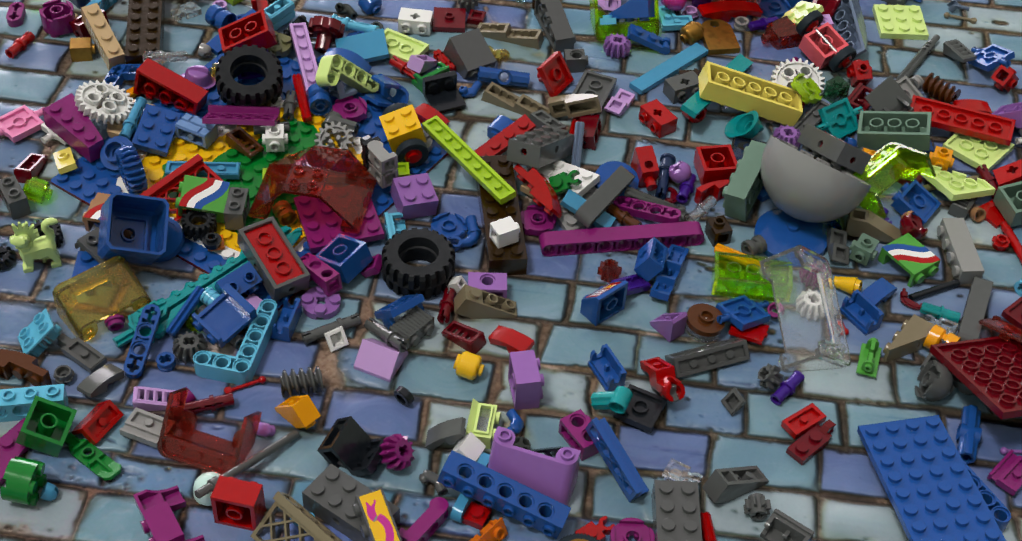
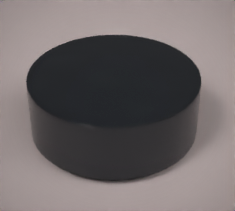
(403, 396)

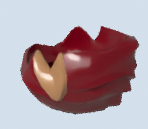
(913, 225)

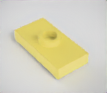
(65, 160)

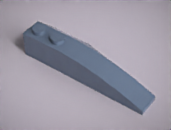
(850, 25)

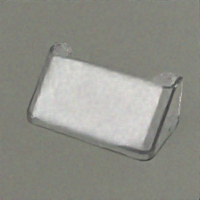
(806, 311)

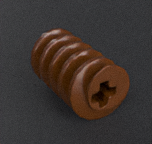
(939, 90)

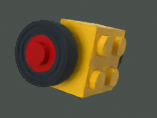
(405, 134)

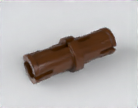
(622, 217)

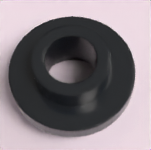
(211, 241)

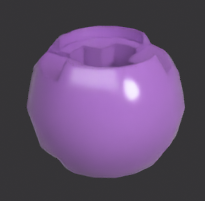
(679, 172)

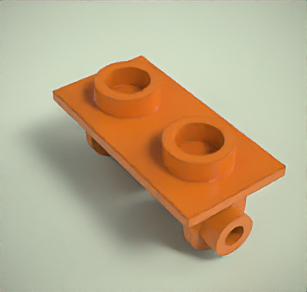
(493, 531)

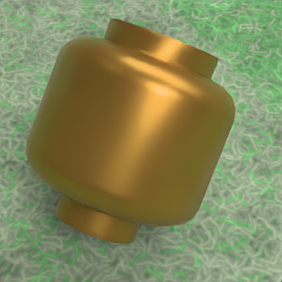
(691, 32)

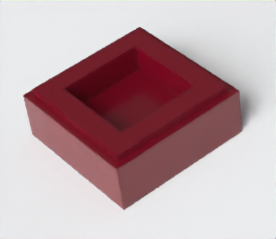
(476, 17)

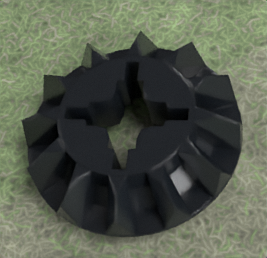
(9, 258)

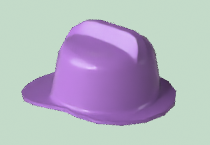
(200, 76)

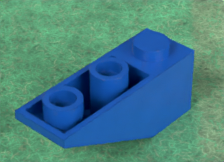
(635, 9)

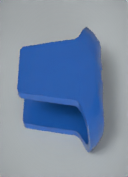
(382, 96)

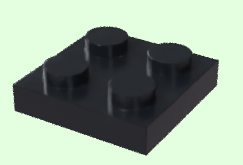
(643, 409)

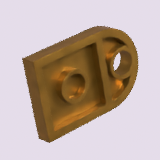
(719, 38)

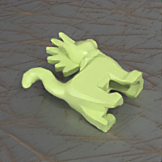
(33, 246)

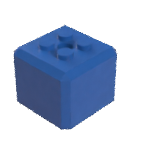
(143, 217)

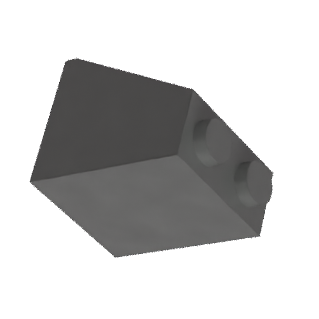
(469, 52)

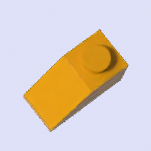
(299, 411)

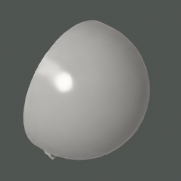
(808, 186)

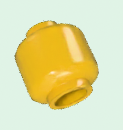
(468, 365)

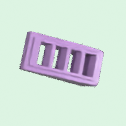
(421, 63)
(142, 395)

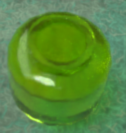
(37, 190)

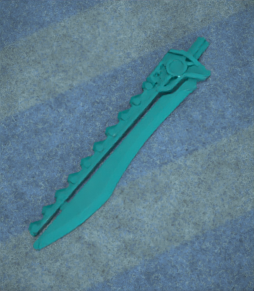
(178, 298)

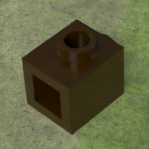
(718, 230)

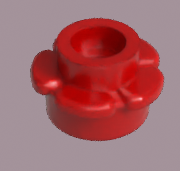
(1000, 242)

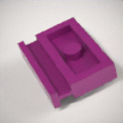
(1008, 473)

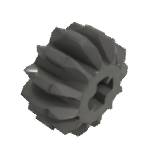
(187, 345)

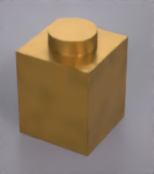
(82, 49)

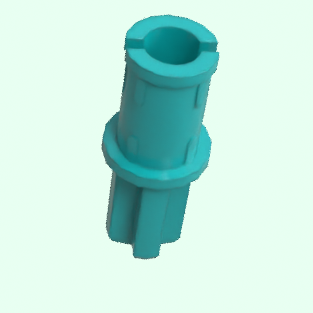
(938, 312)

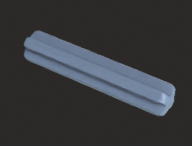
(577, 143)

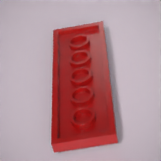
(966, 120)

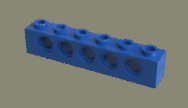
(498, 485)

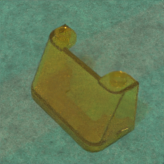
(98, 295)

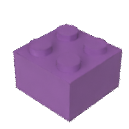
(414, 196)
(525, 379)

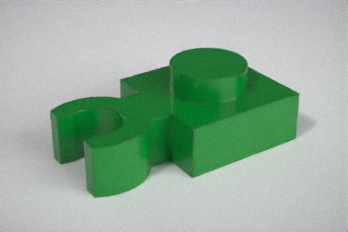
(562, 181)

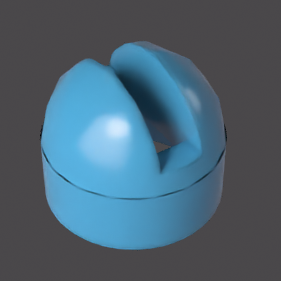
(49, 492)

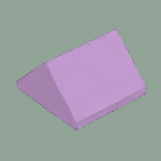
(379, 359)

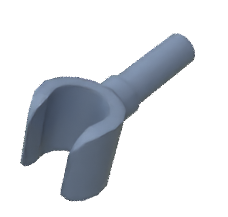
(955, 5)

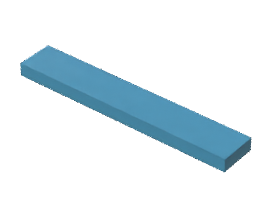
(668, 68)

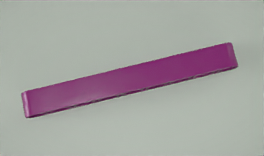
(619, 238)

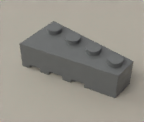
(554, 24)

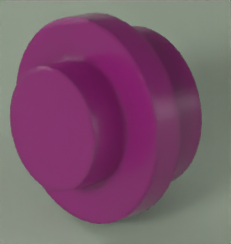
(115, 322)

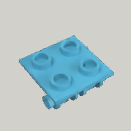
(39, 329)

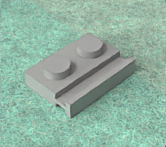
(143, 427)

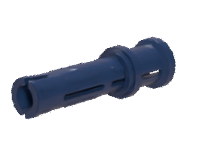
(666, 161)

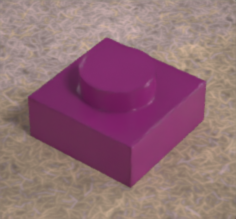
(373, 267)

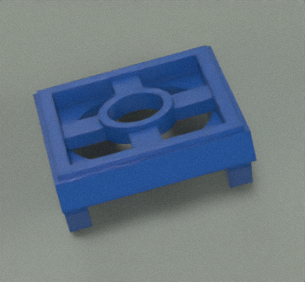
(397, 307)

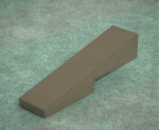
(502, 31)
(505, 99)

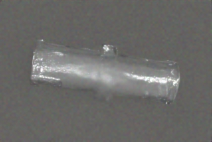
(701, 209)

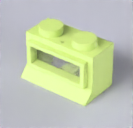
(483, 421)

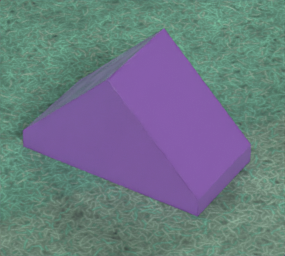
(670, 325)

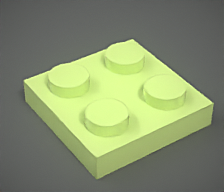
(801, 9)

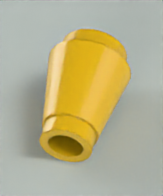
(848, 284)

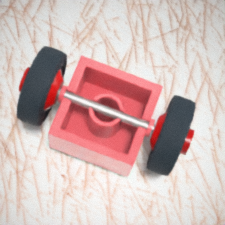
(823, 43)

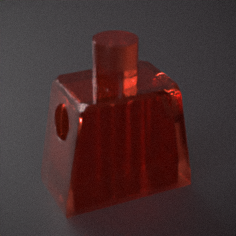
(781, 34)

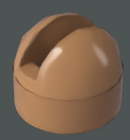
(979, 213)

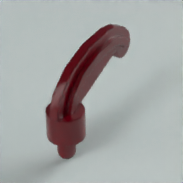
(672, 199)
(908, 302)

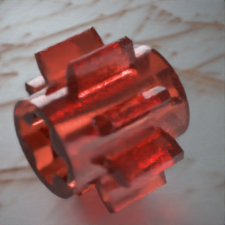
(609, 270)

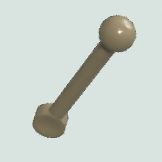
(972, 20)

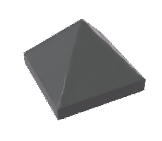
(733, 401)

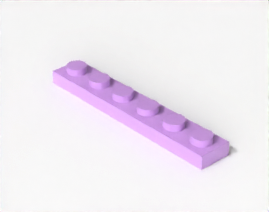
(304, 53)

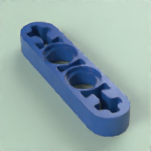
(145, 341)

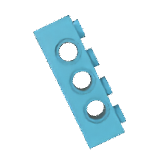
(17, 401)

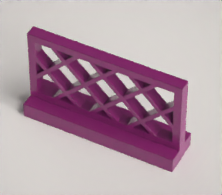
(242, 115)

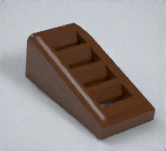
(232, 140)

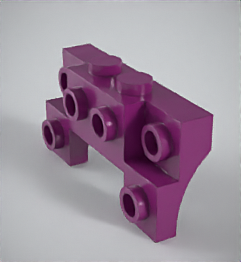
(158, 516)

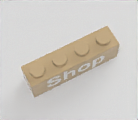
(102, 35)

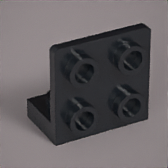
(442, 92)

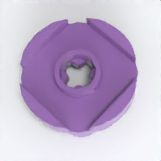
(313, 309)

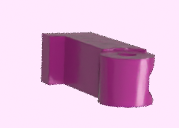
(322, 274)
(428, 522)

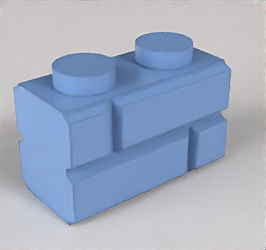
(192, 130)

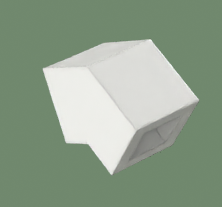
(456, 283)

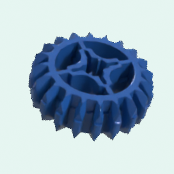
(131, 169)

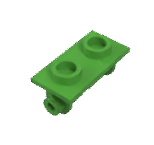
(869, 358)

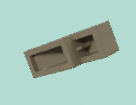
(574, 105)

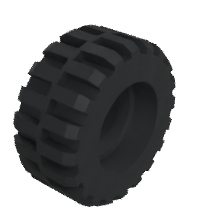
(249, 60)
(418, 245)

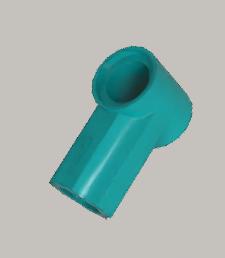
(614, 400)

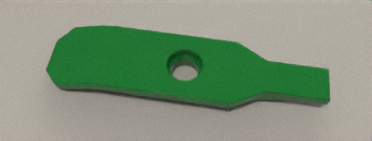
(96, 462)

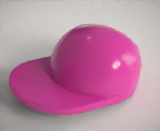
(674, 5)

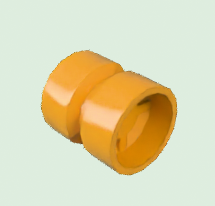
(938, 335)

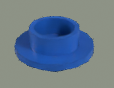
(108, 150)

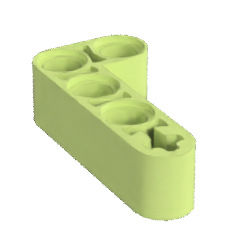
(336, 68)

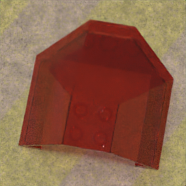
(319, 173)

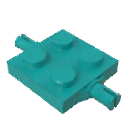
(839, 118)

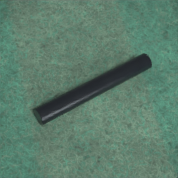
(933, 290)

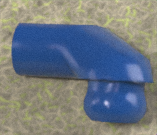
(516, 422)

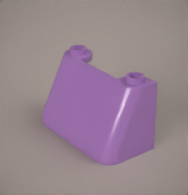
(543, 473)

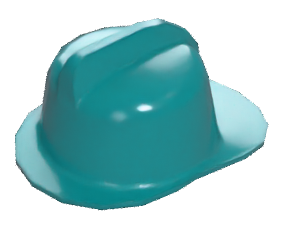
(744, 125)

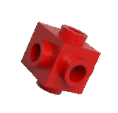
(859, 72)
(1005, 78)

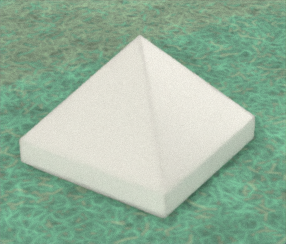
(336, 339)

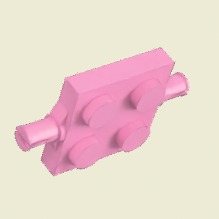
(20, 123)

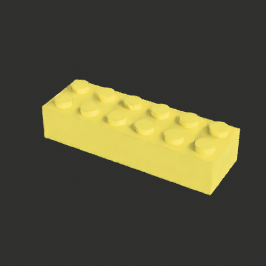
(749, 93)

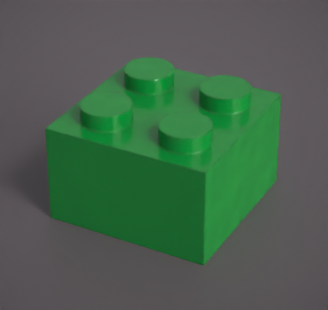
(46, 426)

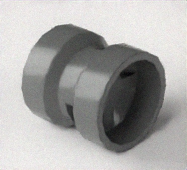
(755, 245)

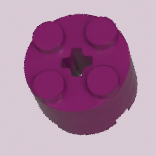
(56, 17)

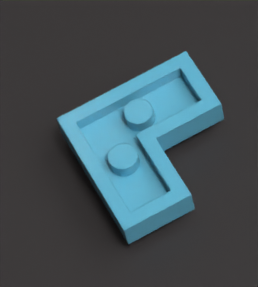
(670, 21)

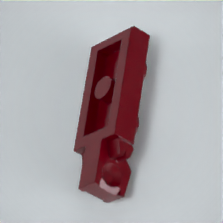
(811, 442)

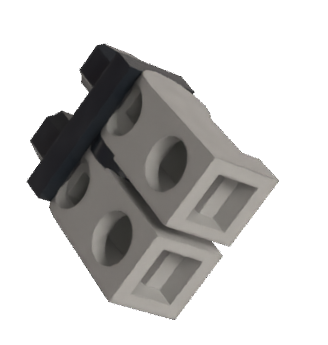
(379, 161)

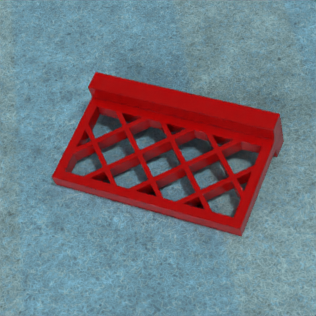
(171, 182)

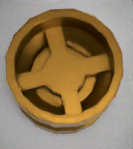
(284, 213)

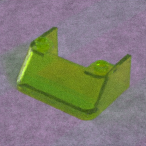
(603, 31)
(887, 167)

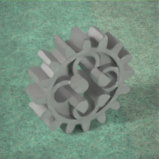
(337, 130)

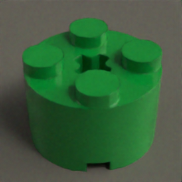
(23, 481)

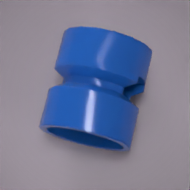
(219, 17)
(319, 100)

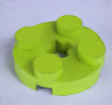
(807, 89)

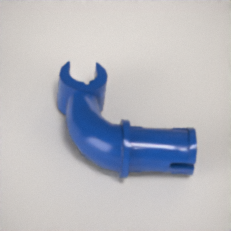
(472, 235)

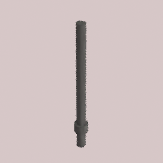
(207, 488)

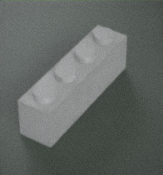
(960, 250)

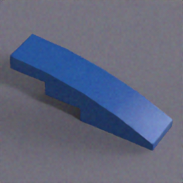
(669, 275)

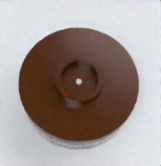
(703, 323)

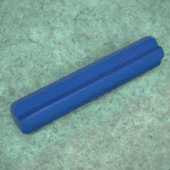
(185, 311)

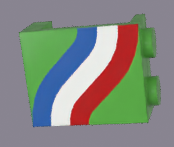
(203, 196)
(911, 257)

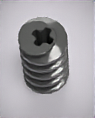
(301, 380)

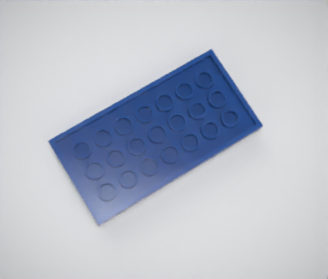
(928, 481)

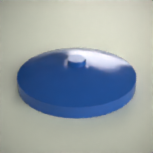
(786, 232)

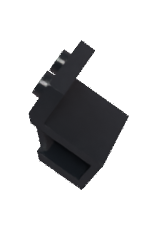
(351, 448)

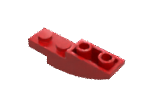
(540, 189)

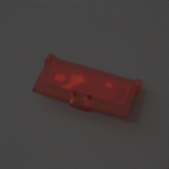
(1004, 328)

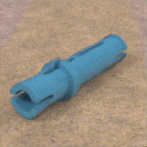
(130, 124)

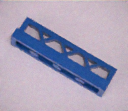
(616, 459)

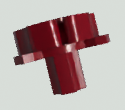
(326, 31)

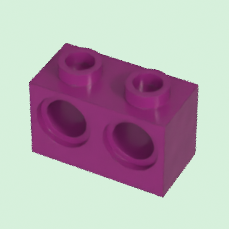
(573, 431)

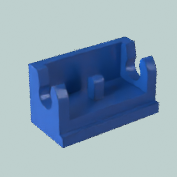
(862, 312)
(287, 320)
(607, 368)

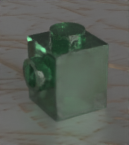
(836, 89)

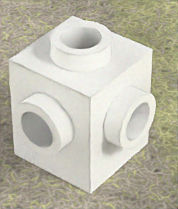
(275, 138)

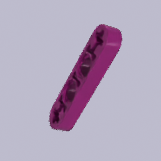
(666, 215)

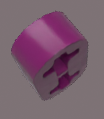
(16, 14)

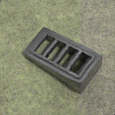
(958, 51)
(962, 207)

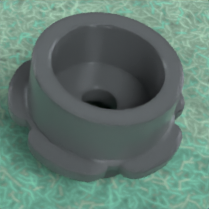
(63, 374)

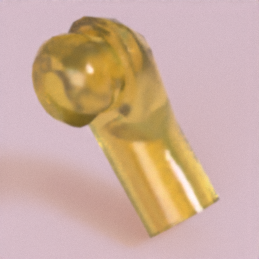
(500, 54)

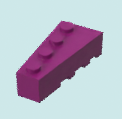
(73, 127)

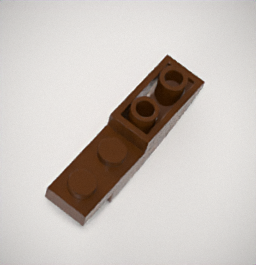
(22, 367)

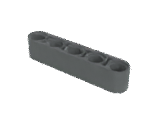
(604, 196)
(975, 309)

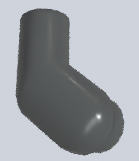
(430, 476)

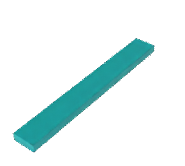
(696, 105)

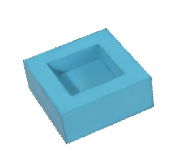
(607, 20)

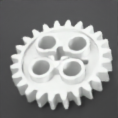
(787, 71)
(93, 95)

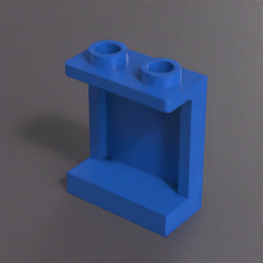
(224, 317)

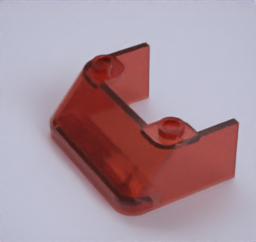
(198, 449)

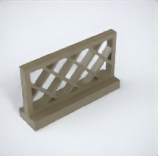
(299, 515)

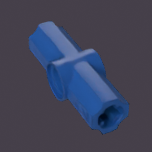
(514, 78)
(969, 433)

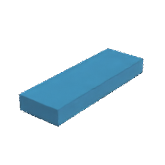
(574, 201)

